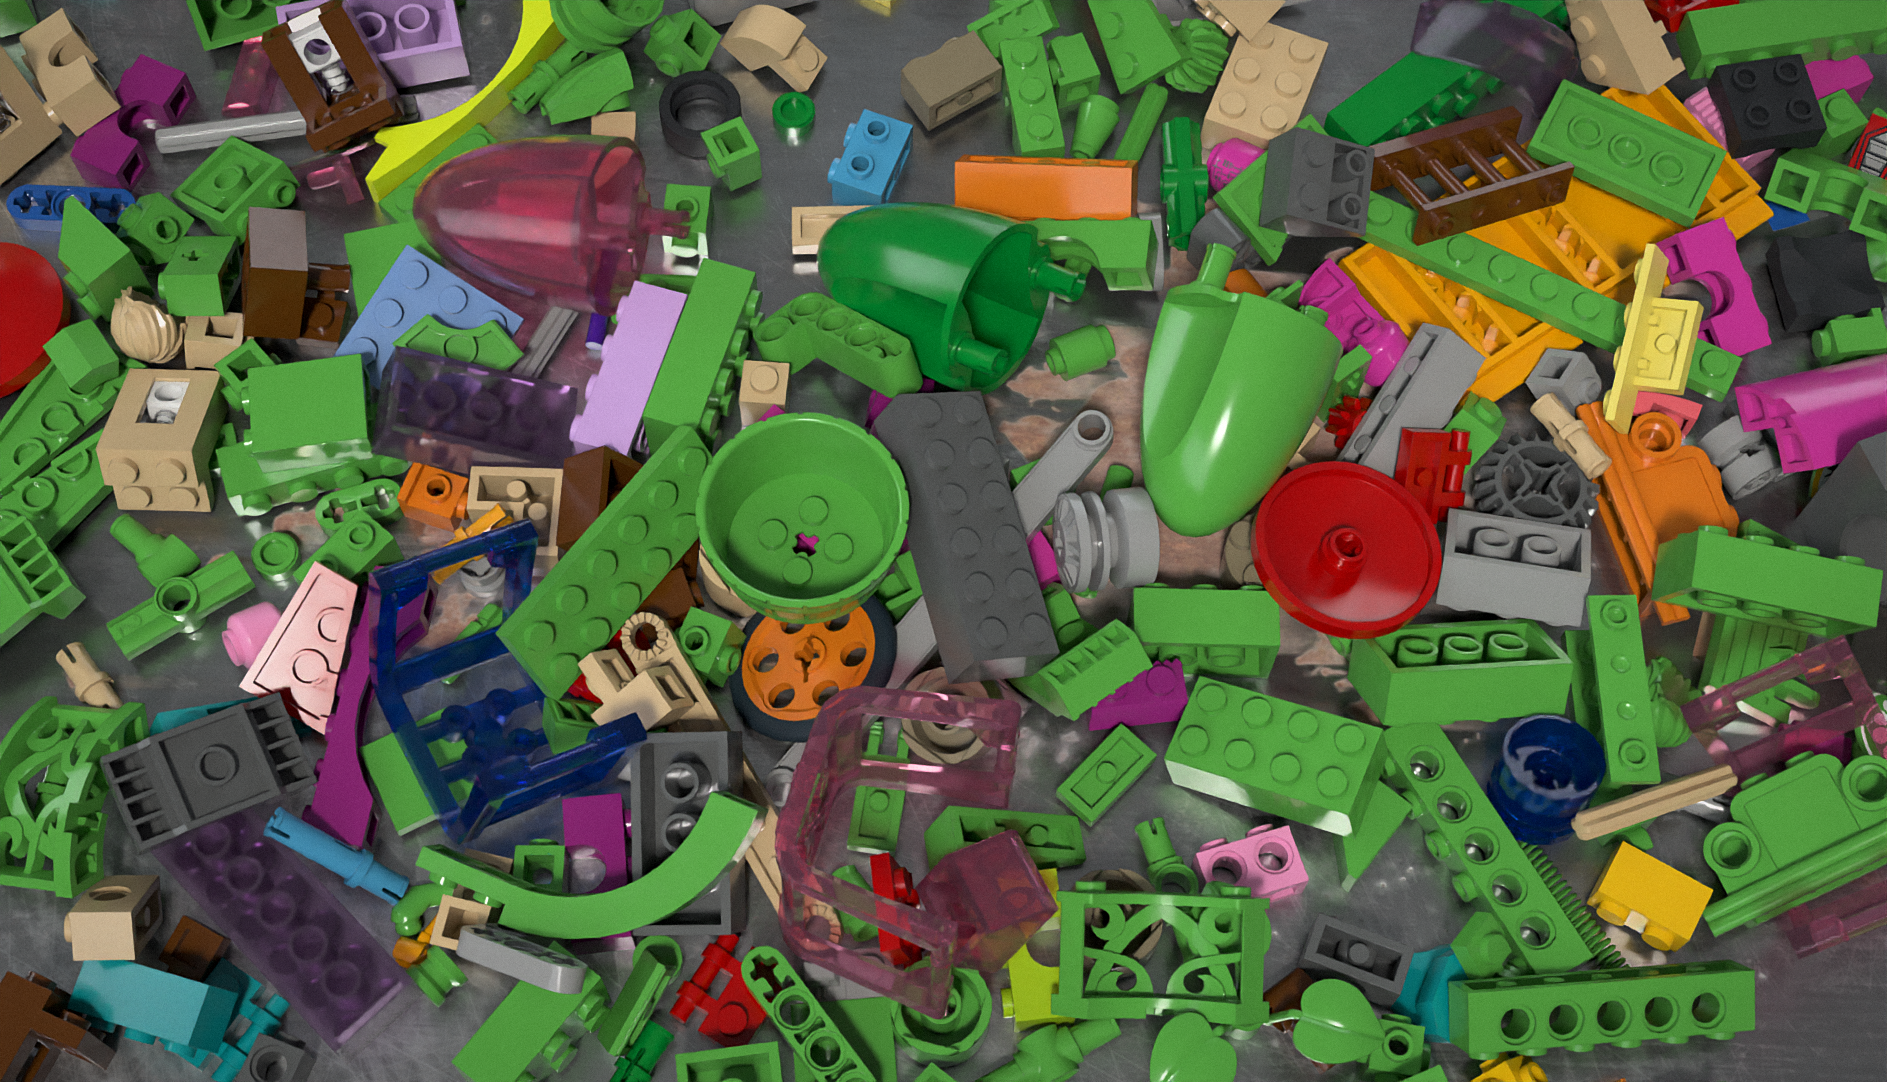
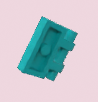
(262, 1021)

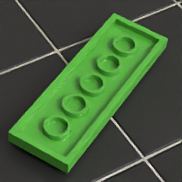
(610, 567)

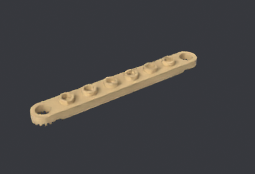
(708, 718)

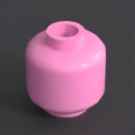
(249, 631)

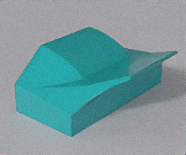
(1427, 991)

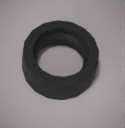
(685, 88)

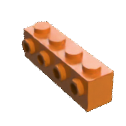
(1047, 187)

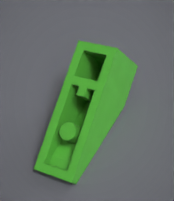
(1049, 838)

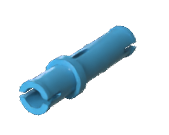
(354, 866)

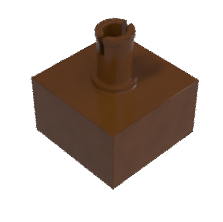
(279, 274)

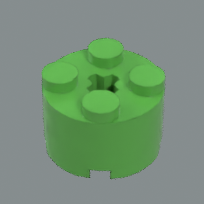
(956, 1035)

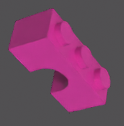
(1711, 258)

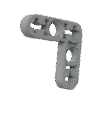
(522, 956)

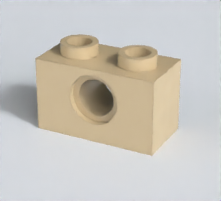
(115, 918)

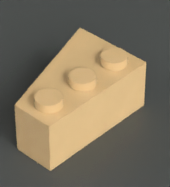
(1621, 45)

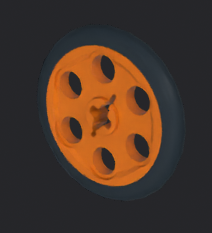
(756, 691)

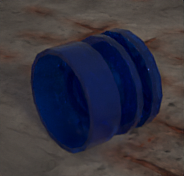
(1545, 777)

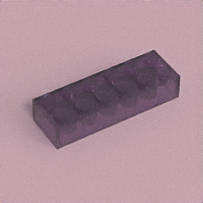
(292, 930)

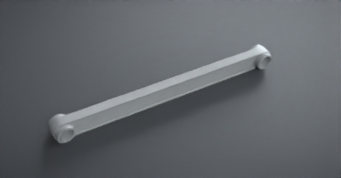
(1035, 497)

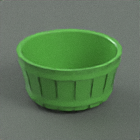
(811, 480)

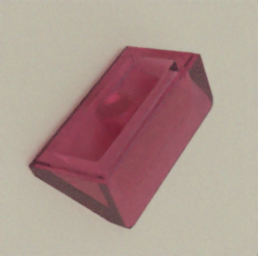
(251, 83)

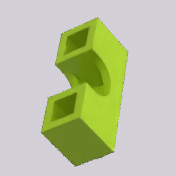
(1030, 983)

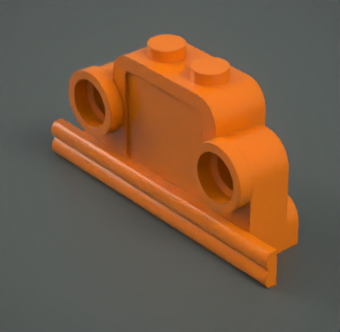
(1652, 497)

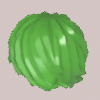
(1667, 692)

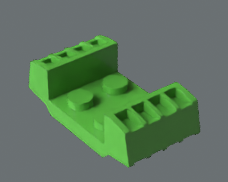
(31, 579)
(1089, 660)

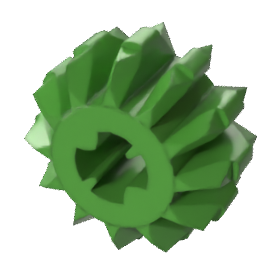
(1208, 51)

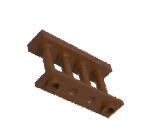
(1469, 143)

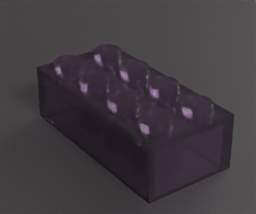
(470, 415)

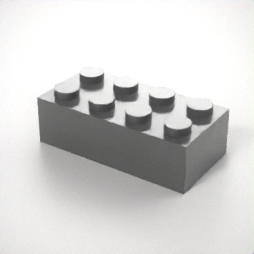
(668, 794)

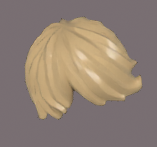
(146, 329)

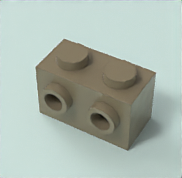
(950, 79)

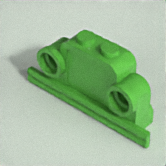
(1797, 837)

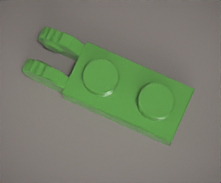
(878, 810)

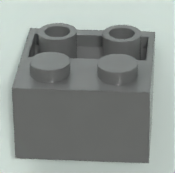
(1316, 185)

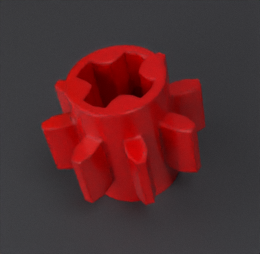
(1346, 418)

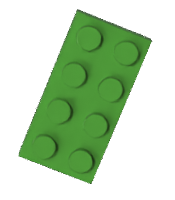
(1627, 153)

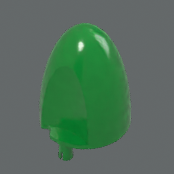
(950, 282)

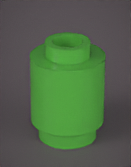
(1080, 351)

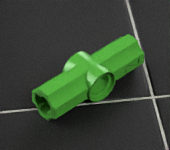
(155, 619)

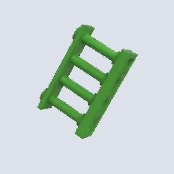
(1612, 693)

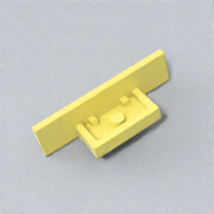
(1655, 344)

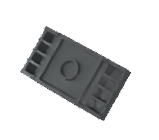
(207, 771)

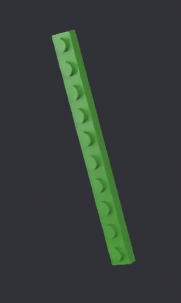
(1531, 290)

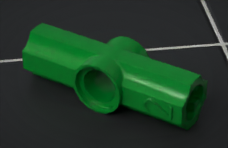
(1182, 179)

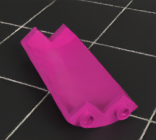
(1818, 411)

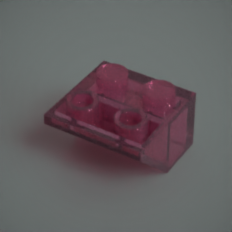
(992, 896)

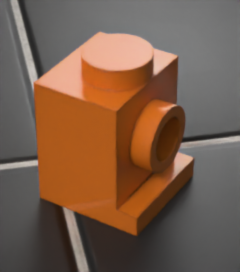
(440, 511)

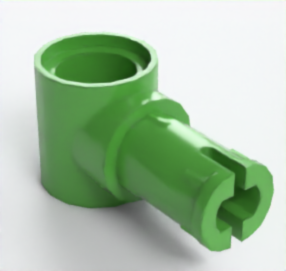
(156, 555)

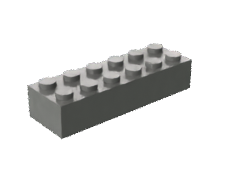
(967, 538)

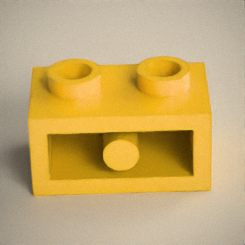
(1649, 898)

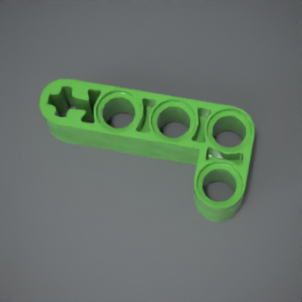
(841, 337)
(814, 1030)

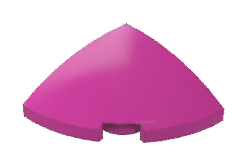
(1339, 297)

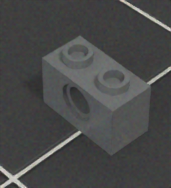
(1358, 957)

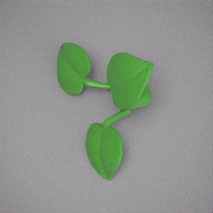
(1332, 1025)

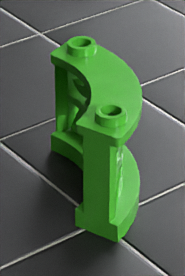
(78, 836)
(1217, 998)

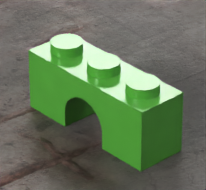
(1031, 98)
(1816, 183)

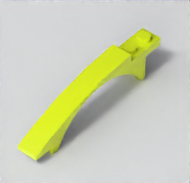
(418, 143)

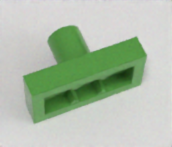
(1015, 21)

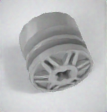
(1106, 539)

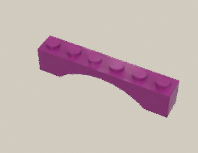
(343, 794)

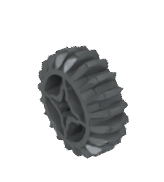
(1534, 466)

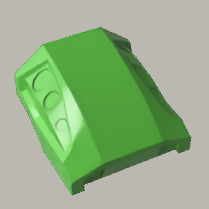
(590, 88)

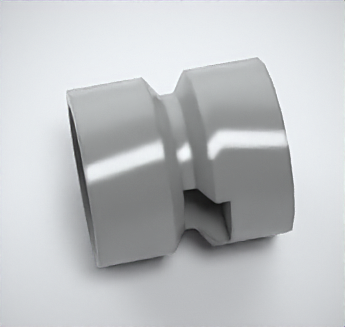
(1741, 457)

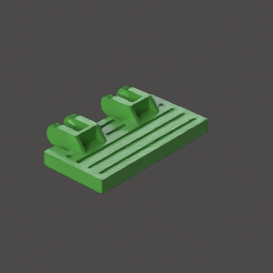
(1746, 647)

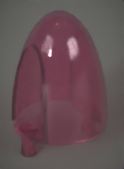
(547, 218)

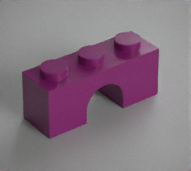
(147, 95)
(601, 830)

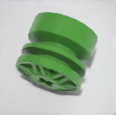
(602, 24)

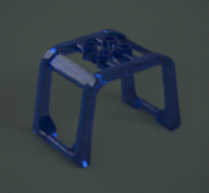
(493, 764)

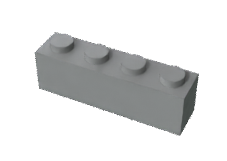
(1416, 395)

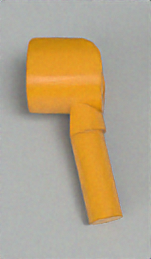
(411, 951)

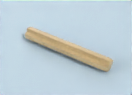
(1653, 801)

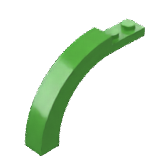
(695, 868)

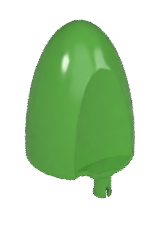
(1227, 397)

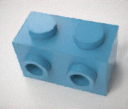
(872, 160)

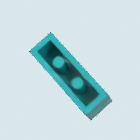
(152, 1005)

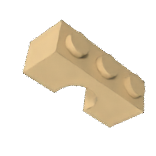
(65, 73)

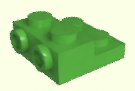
(232, 182)

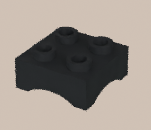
(1767, 105)
(1822, 279)

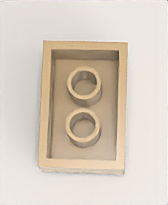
(1264, 87)

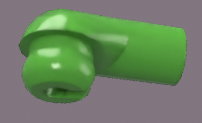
(413, 904)

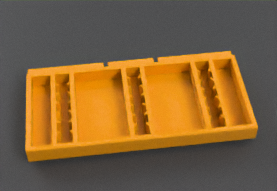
(1585, 239)

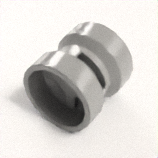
(481, 584)

